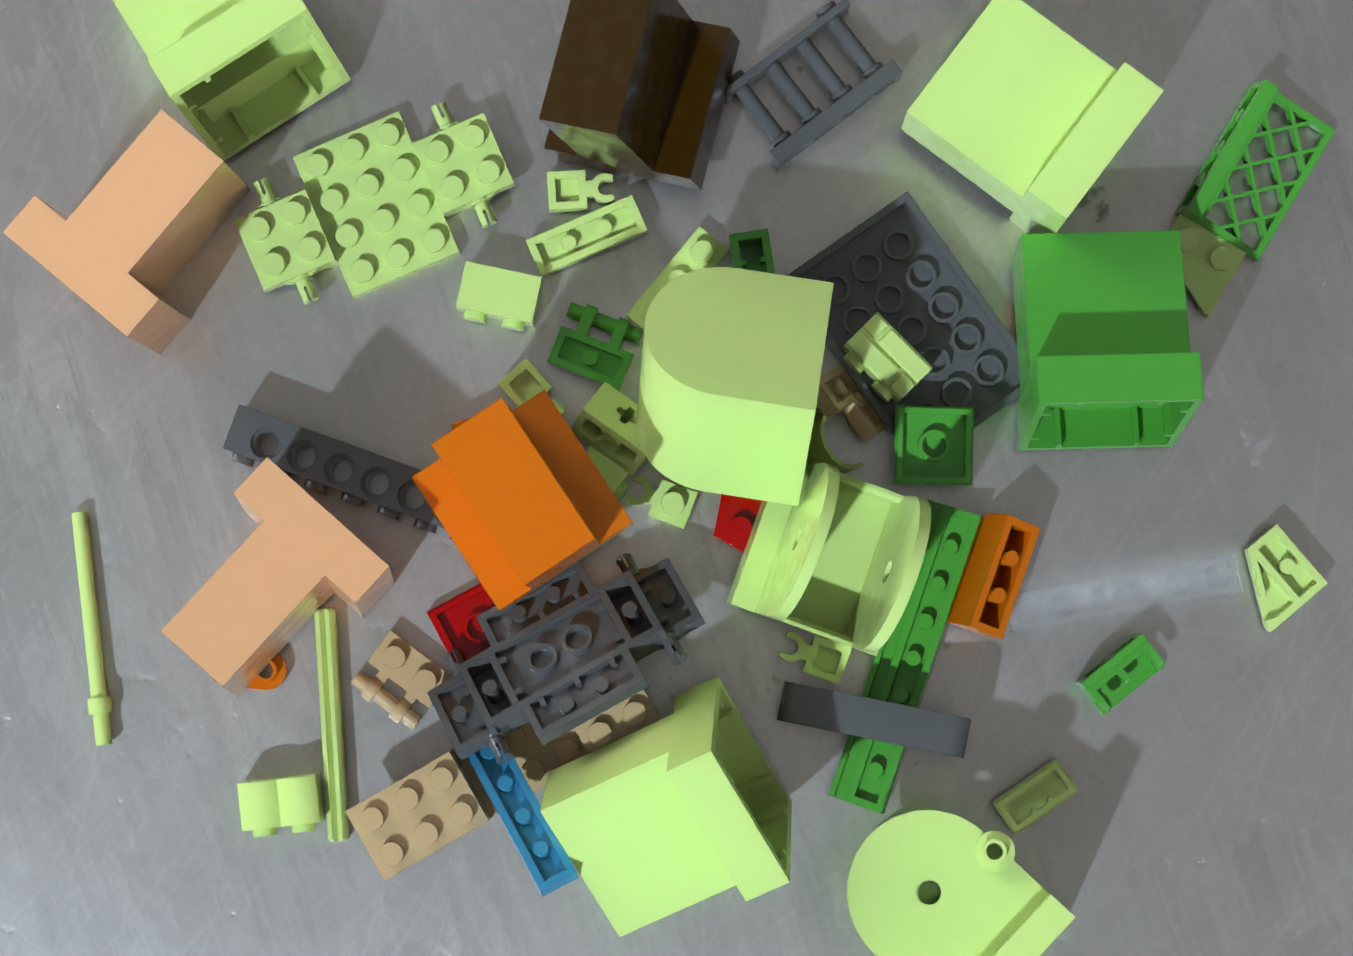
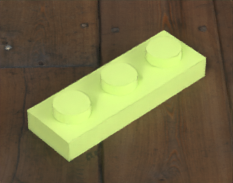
(586, 236)
(697, 253)

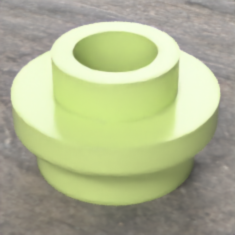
(990, 864)

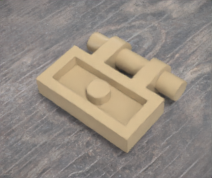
(407, 668)

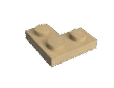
(840, 394)

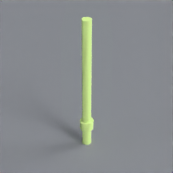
(99, 704)

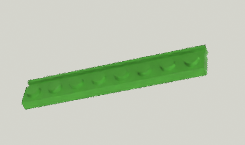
(907, 658)

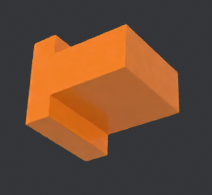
(519, 497)

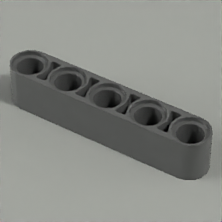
(874, 719)

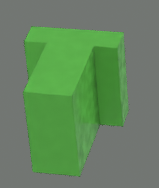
(1103, 341)

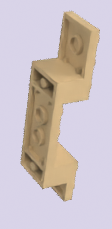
(449, 800)

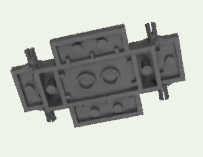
(563, 655)

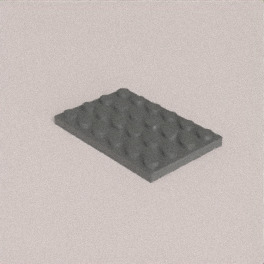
(918, 286)

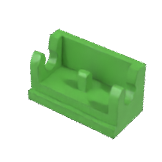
(1120, 673)

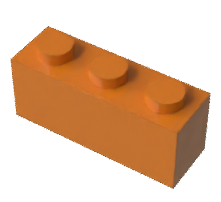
(994, 575)

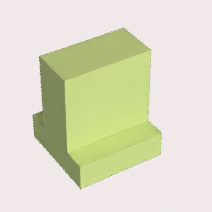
(235, 63)
(1028, 113)
(673, 813)

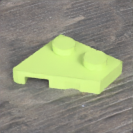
(1280, 576)

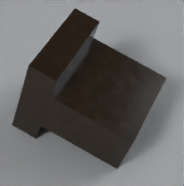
(638, 89)

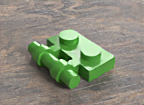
(592, 357)

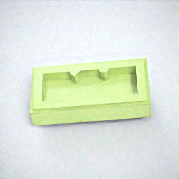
(1035, 796)

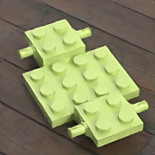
(375, 204)

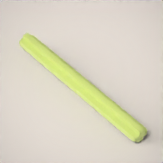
(332, 724)

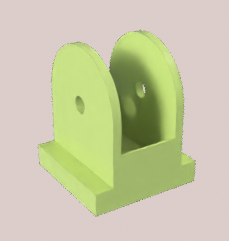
(835, 560)
(976, 909)

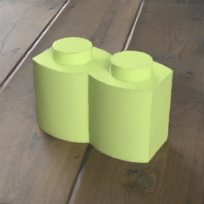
(281, 803)

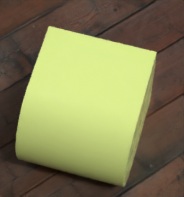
(733, 380)

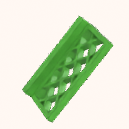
(1227, 153)

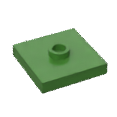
(933, 445)

